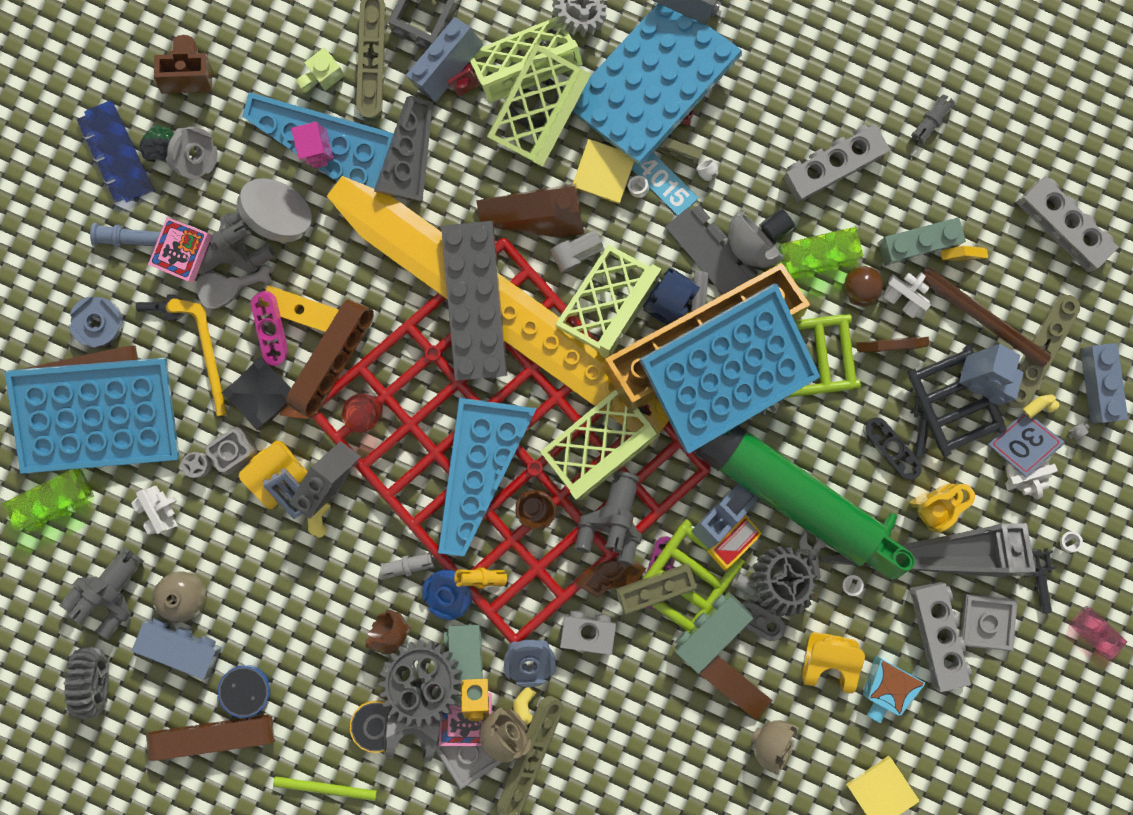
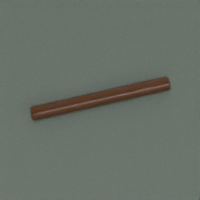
(986, 318)

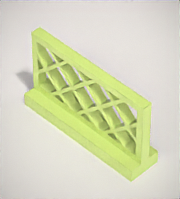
(501, 81)
(559, 115)
(625, 315)
(609, 464)

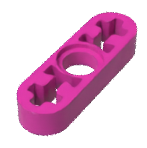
(281, 344)

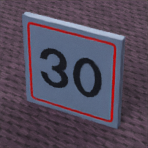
(1026, 444)

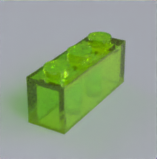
(821, 252)
(48, 500)

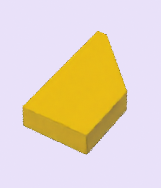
(964, 253)

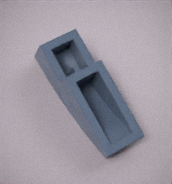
(724, 515)

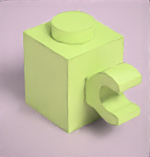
(322, 70)

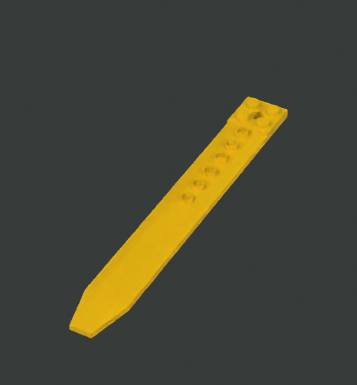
(526, 322)

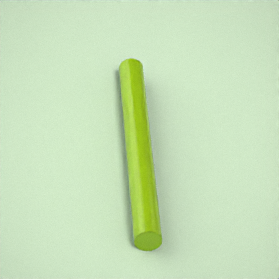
(324, 788)

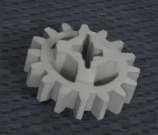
(580, 15)

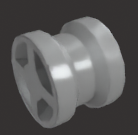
(191, 463)

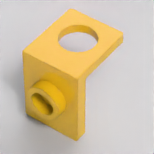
(475, 709)

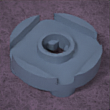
(81, 322)
(529, 650)

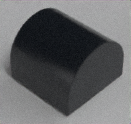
(777, 225)

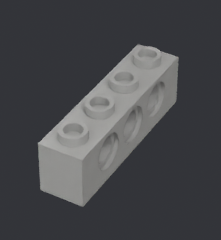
(872, 146)
(1053, 222)
(923, 600)

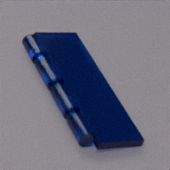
(120, 155)

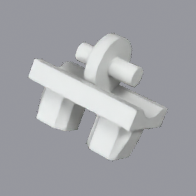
(916, 300)
(1034, 487)
(157, 508)

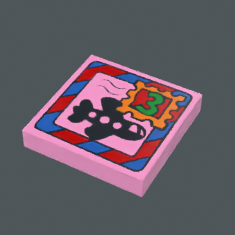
(180, 250)
(458, 730)

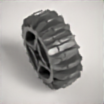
(778, 595)
(86, 683)

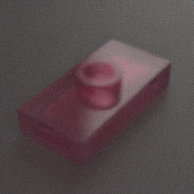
(1098, 633)

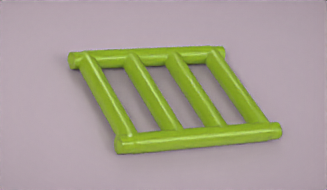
(826, 385)
(719, 585)

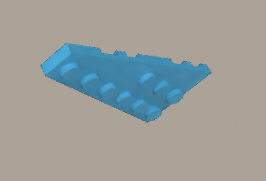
(355, 147)
(481, 453)

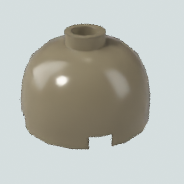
(179, 597)
(504, 736)
(774, 744)

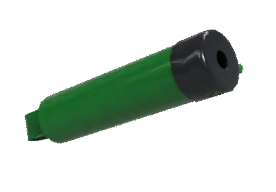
(807, 501)

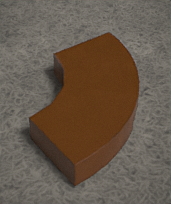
(893, 344)
(609, 575)

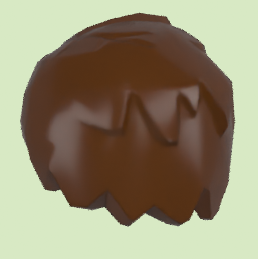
(388, 633)

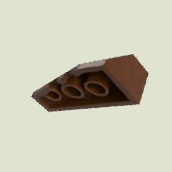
(539, 212)

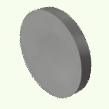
(274, 210)

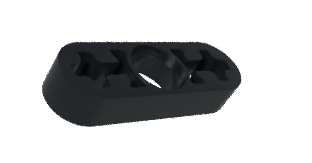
(881, 448)

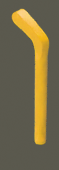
(199, 313)

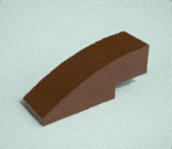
(736, 687)

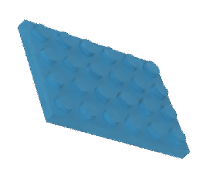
(654, 81)
(730, 368)
(92, 415)

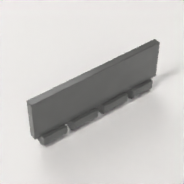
(705, 249)

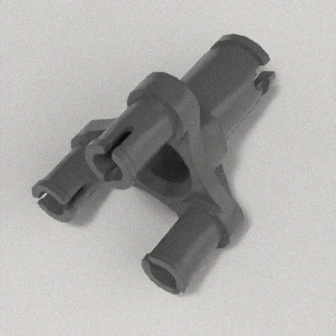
(229, 249)
(614, 519)
(104, 591)

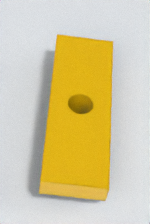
(314, 315)

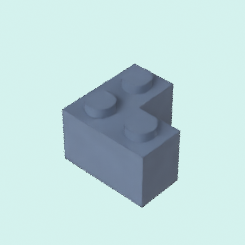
(993, 374)

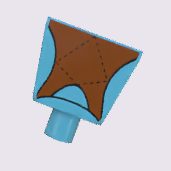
(889, 689)

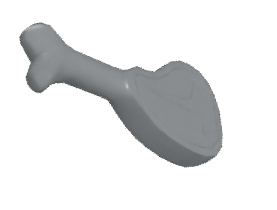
(218, 292)

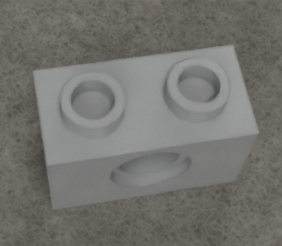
(600, 643)

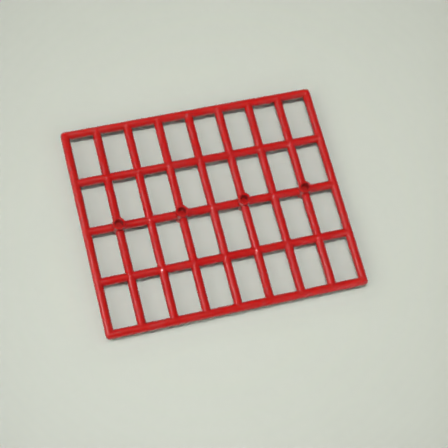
(534, 467)

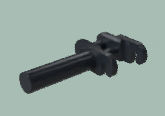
(922, 431)
(1041, 580)

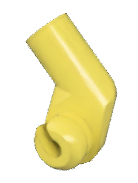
(1039, 404)
(315, 524)
(520, 704)

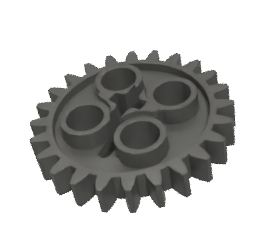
(398, 690)

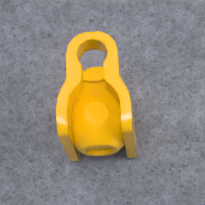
(266, 464)
(940, 508)
(836, 653)

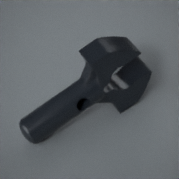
(160, 307)

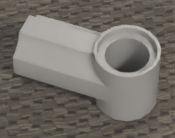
(571, 253)

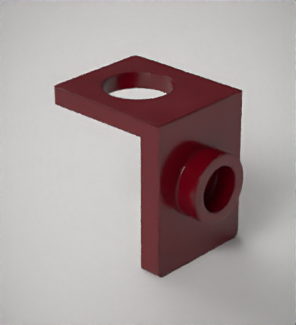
(464, 81)

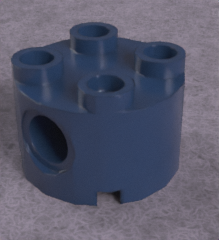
(671, 296)

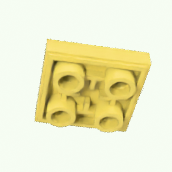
(603, 171)
(883, 790)

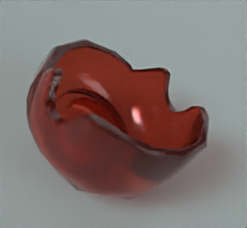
(362, 412)

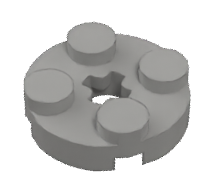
(179, 149)

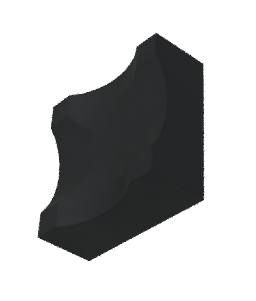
(258, 394)

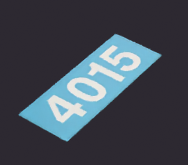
(666, 184)

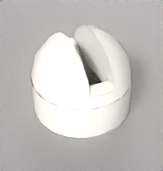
(708, 169)
(642, 183)
(1069, 536)
(848, 582)

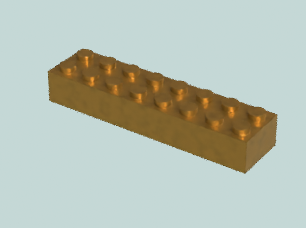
(624, 366)

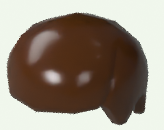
(863, 286)
(535, 509)

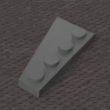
(407, 155)

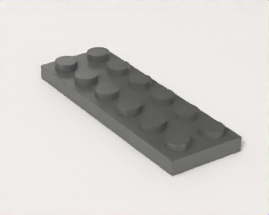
(474, 300)

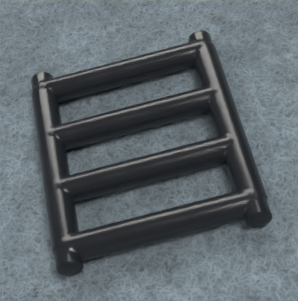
(936, 423)

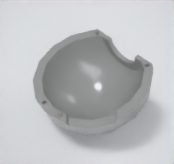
(751, 243)

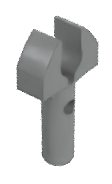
(812, 552)

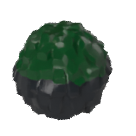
(155, 143)

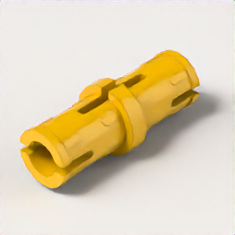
(480, 578)

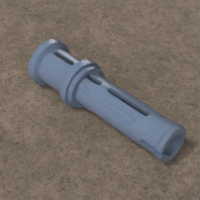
(118, 236)

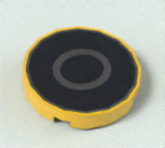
(368, 726)

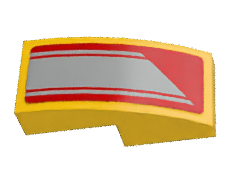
(735, 543)

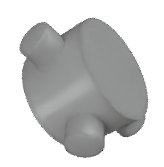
(1079, 431)

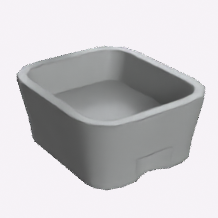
(231, 450)

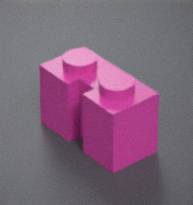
(312, 144)

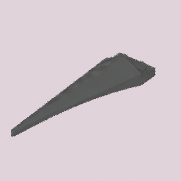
(986, 551)

